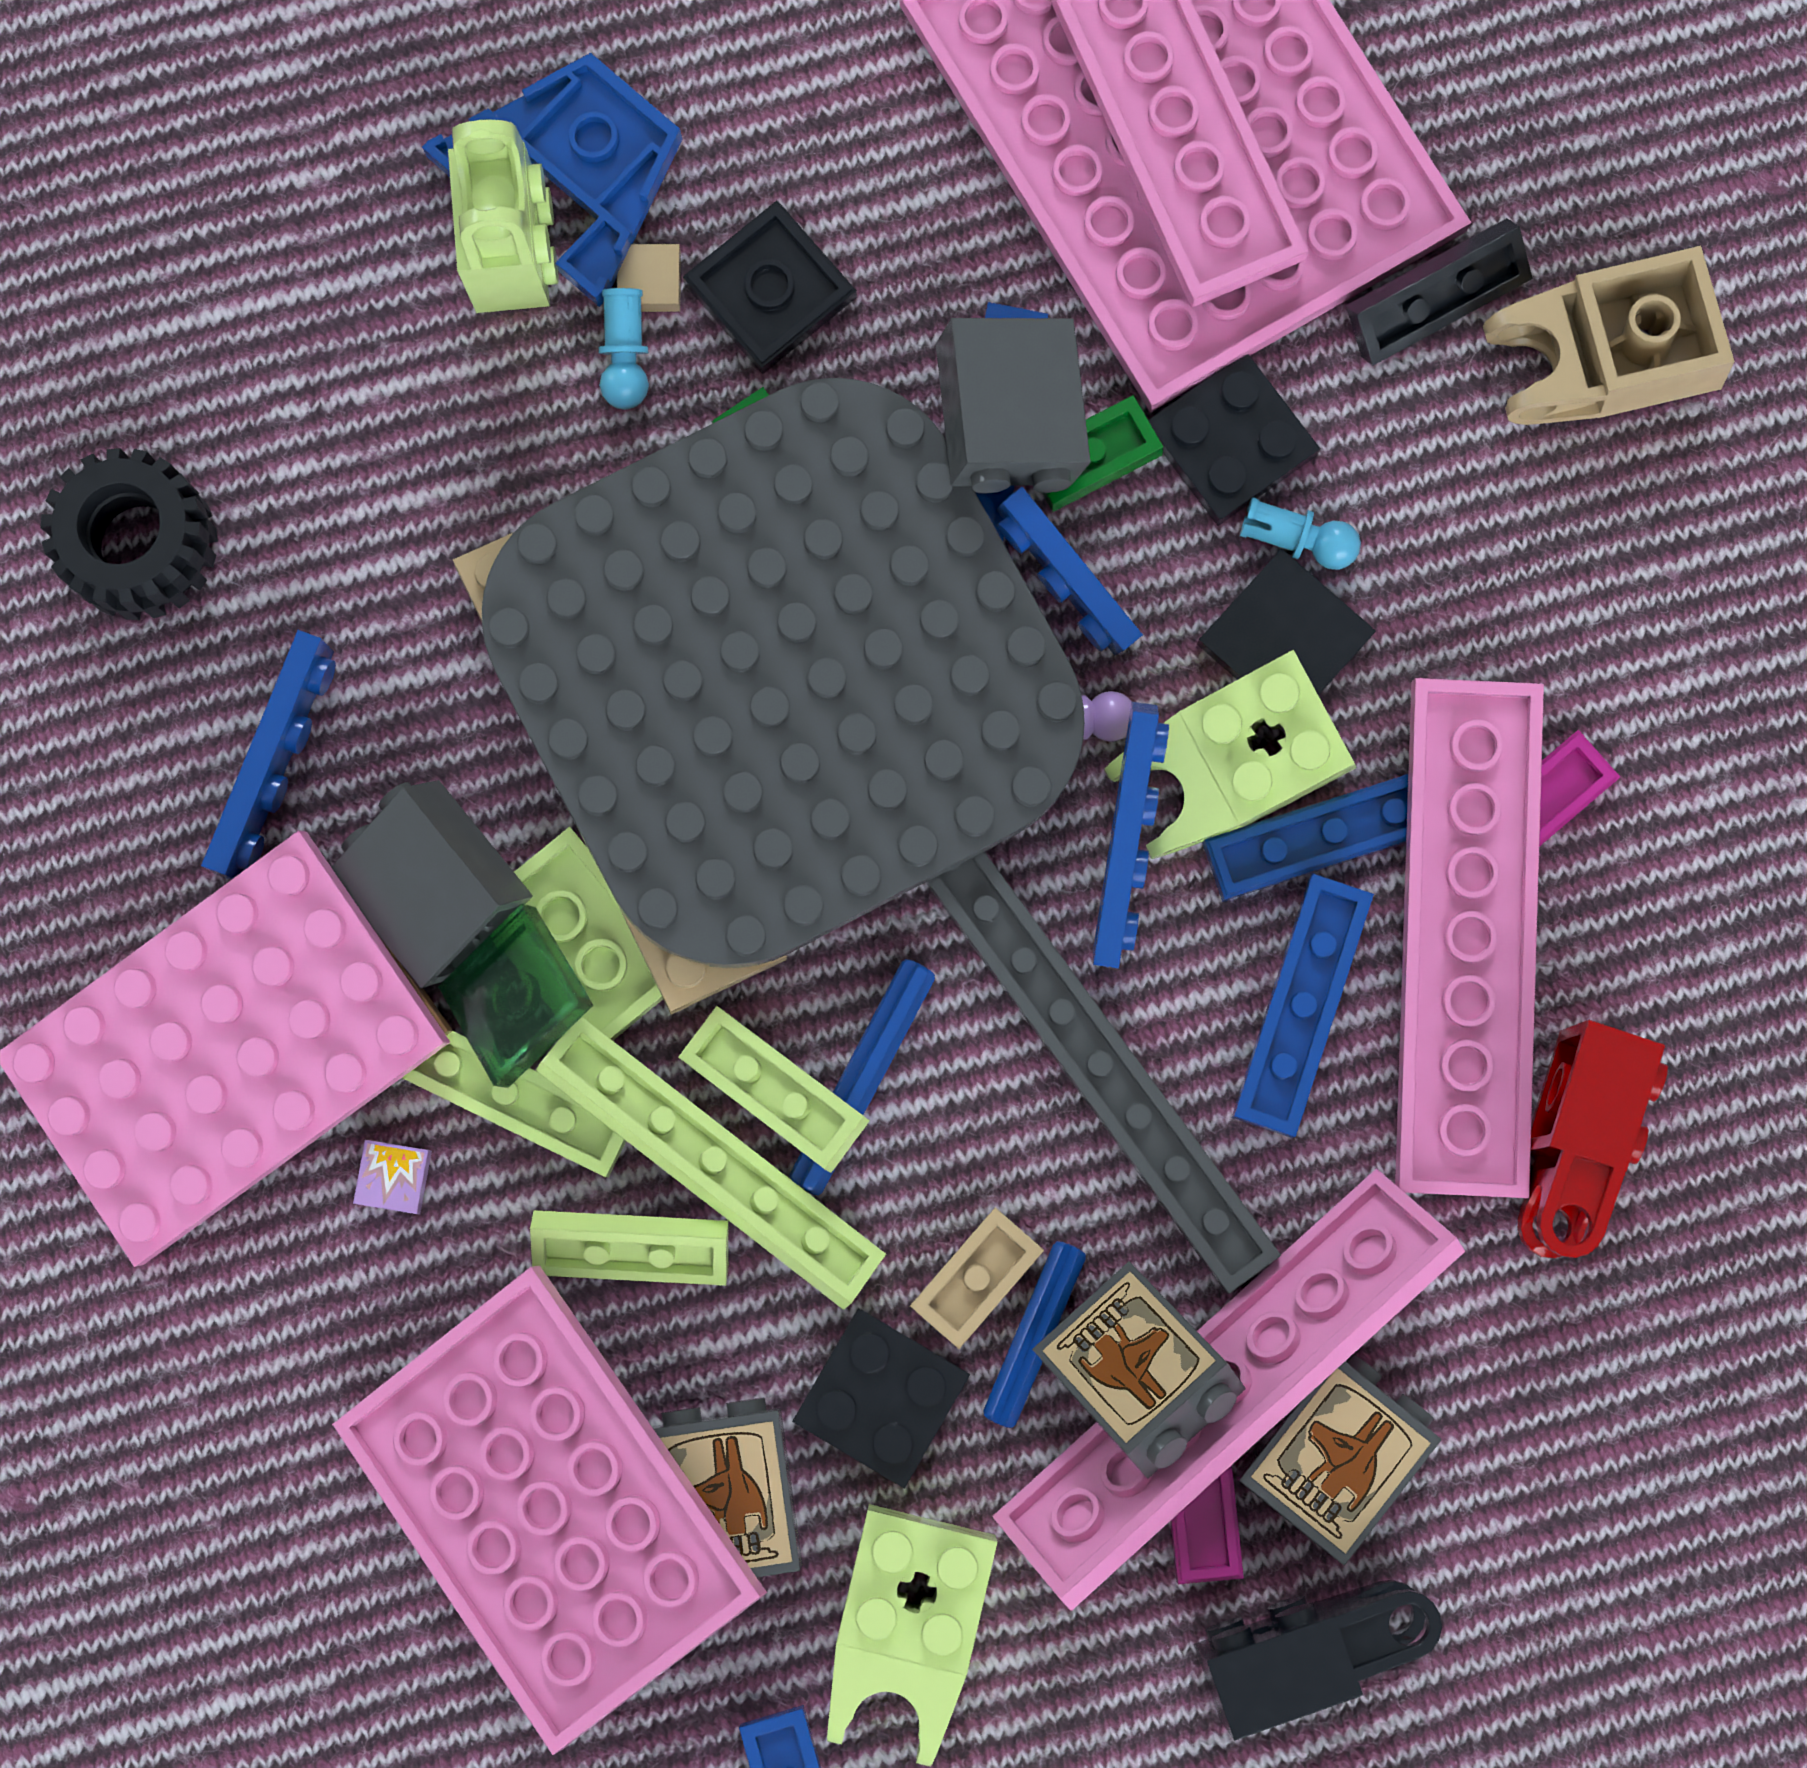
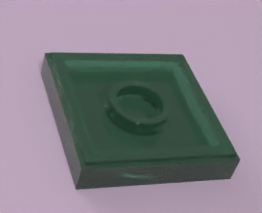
(515, 996)

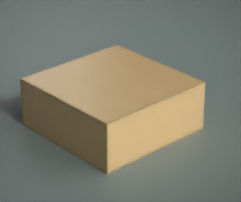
(656, 272)

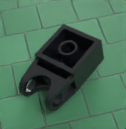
(1310, 1654)

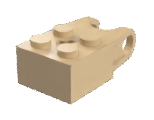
(1598, 346)

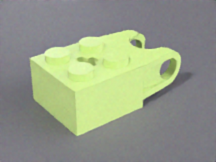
(500, 218)
(1222, 774)
(904, 1645)

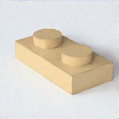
(977, 1278)

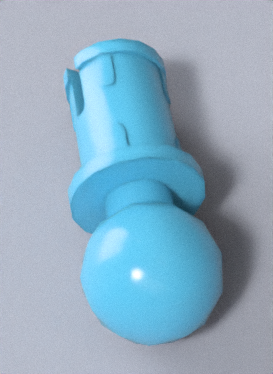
(623, 381)
(1332, 544)

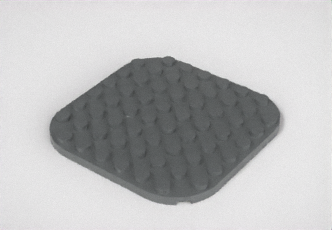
(782, 672)

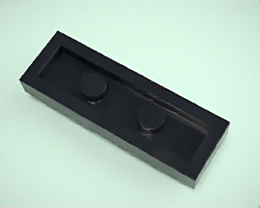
(1439, 291)

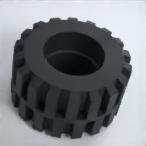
(94, 500)

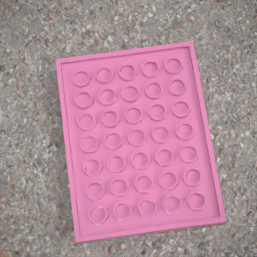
(1319, 114)

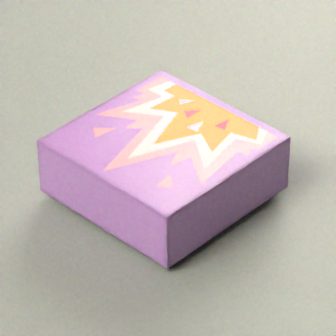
(392, 1177)

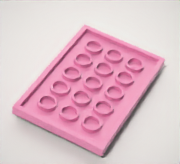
(221, 1048)
(548, 1509)

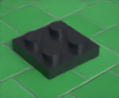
(1232, 438)
(881, 1398)

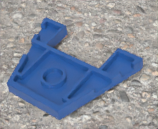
(600, 149)

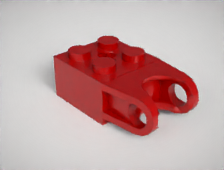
(1587, 1133)

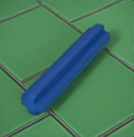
(1039, 1319)

